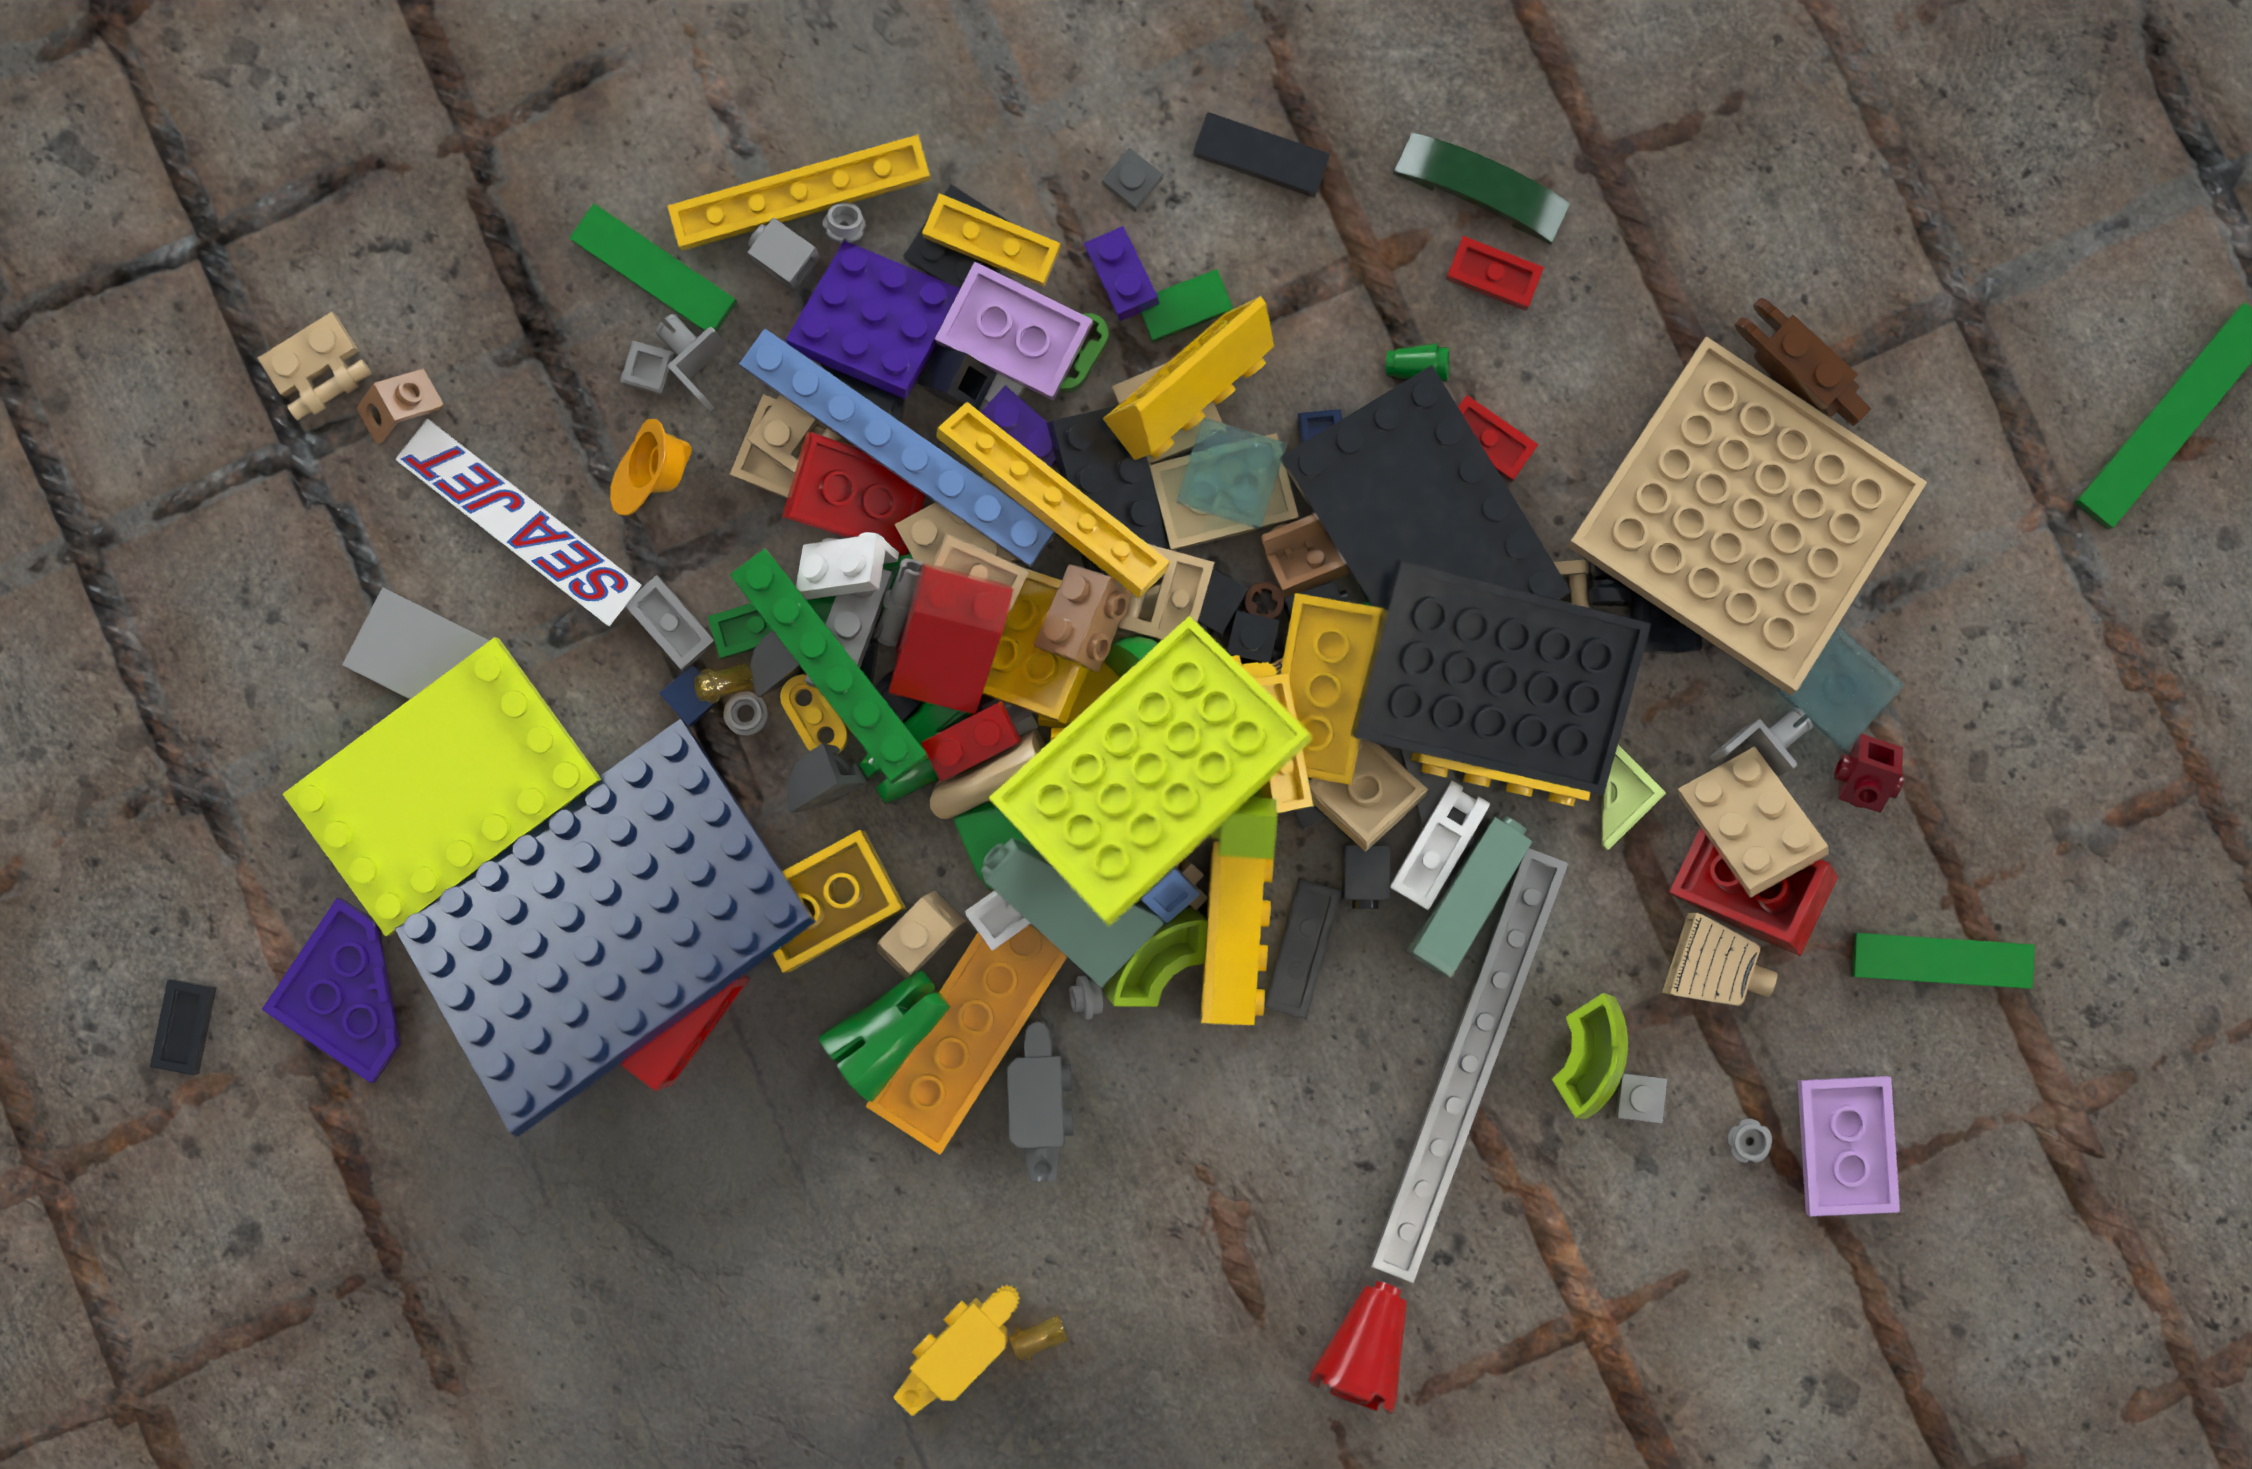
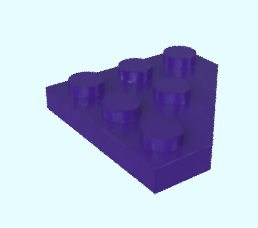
(341, 993)

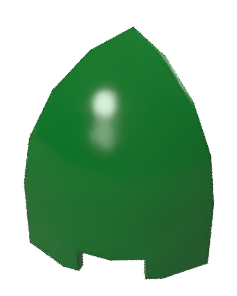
(1128, 652)

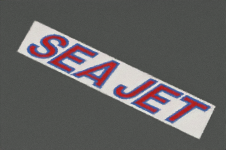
(518, 522)

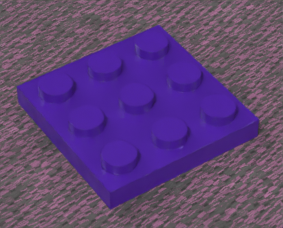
(873, 319)

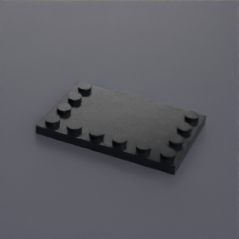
(1419, 490)
(1499, 678)

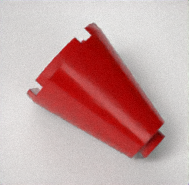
(1366, 1350)

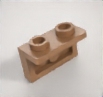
(1301, 556)
(1084, 617)

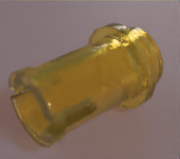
(712, 685)
(1037, 1338)

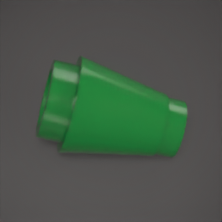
(1410, 361)

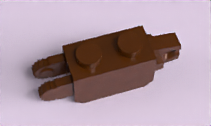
(1803, 363)

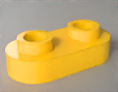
(814, 717)

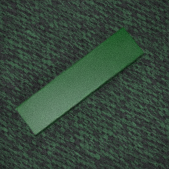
(652, 269)
(1942, 960)

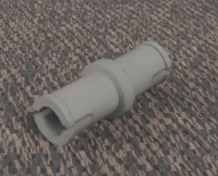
(898, 603)

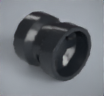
(1607, 589)

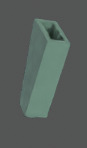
(1469, 896)
(1062, 915)

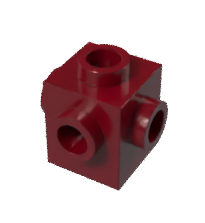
(1870, 773)

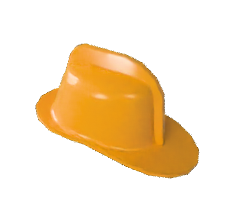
(649, 466)

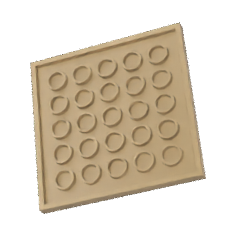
(1747, 515)

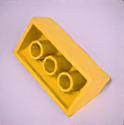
(1192, 380)
(1233, 939)

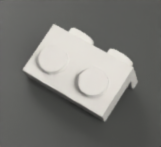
(843, 565)

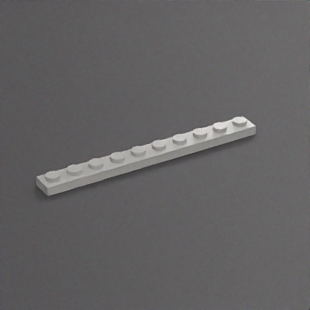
(1468, 1065)

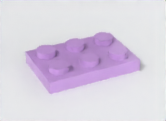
(1014, 330)
(1848, 1146)

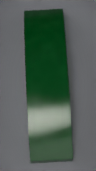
(1484, 184)

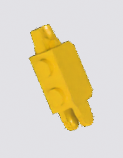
(960, 1352)

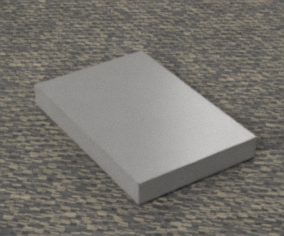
(408, 645)

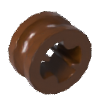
(1276, 597)

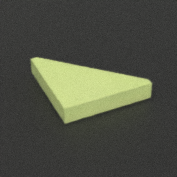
(1626, 798)

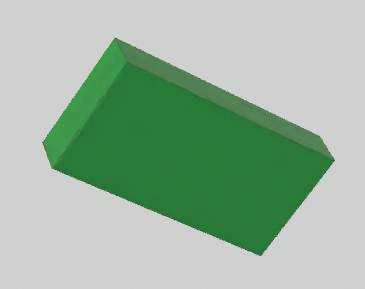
(1187, 306)

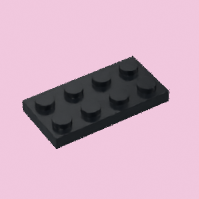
(1107, 474)

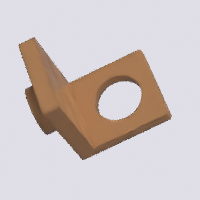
(398, 401)

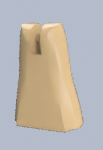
(983, 779)

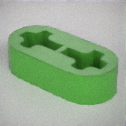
(1088, 357)

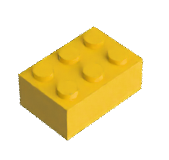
(844, 893)

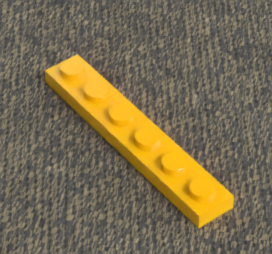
(799, 192)
(1053, 499)

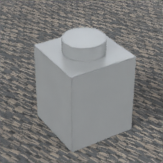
(782, 253)

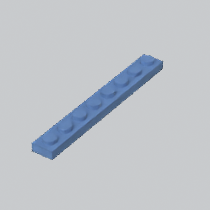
(897, 447)

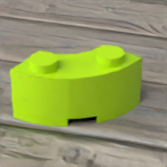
(1165, 954)
(1596, 1056)

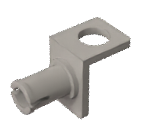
(691, 351)
(1771, 741)

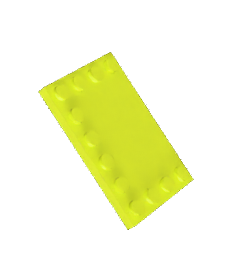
(1150, 769)
(441, 786)

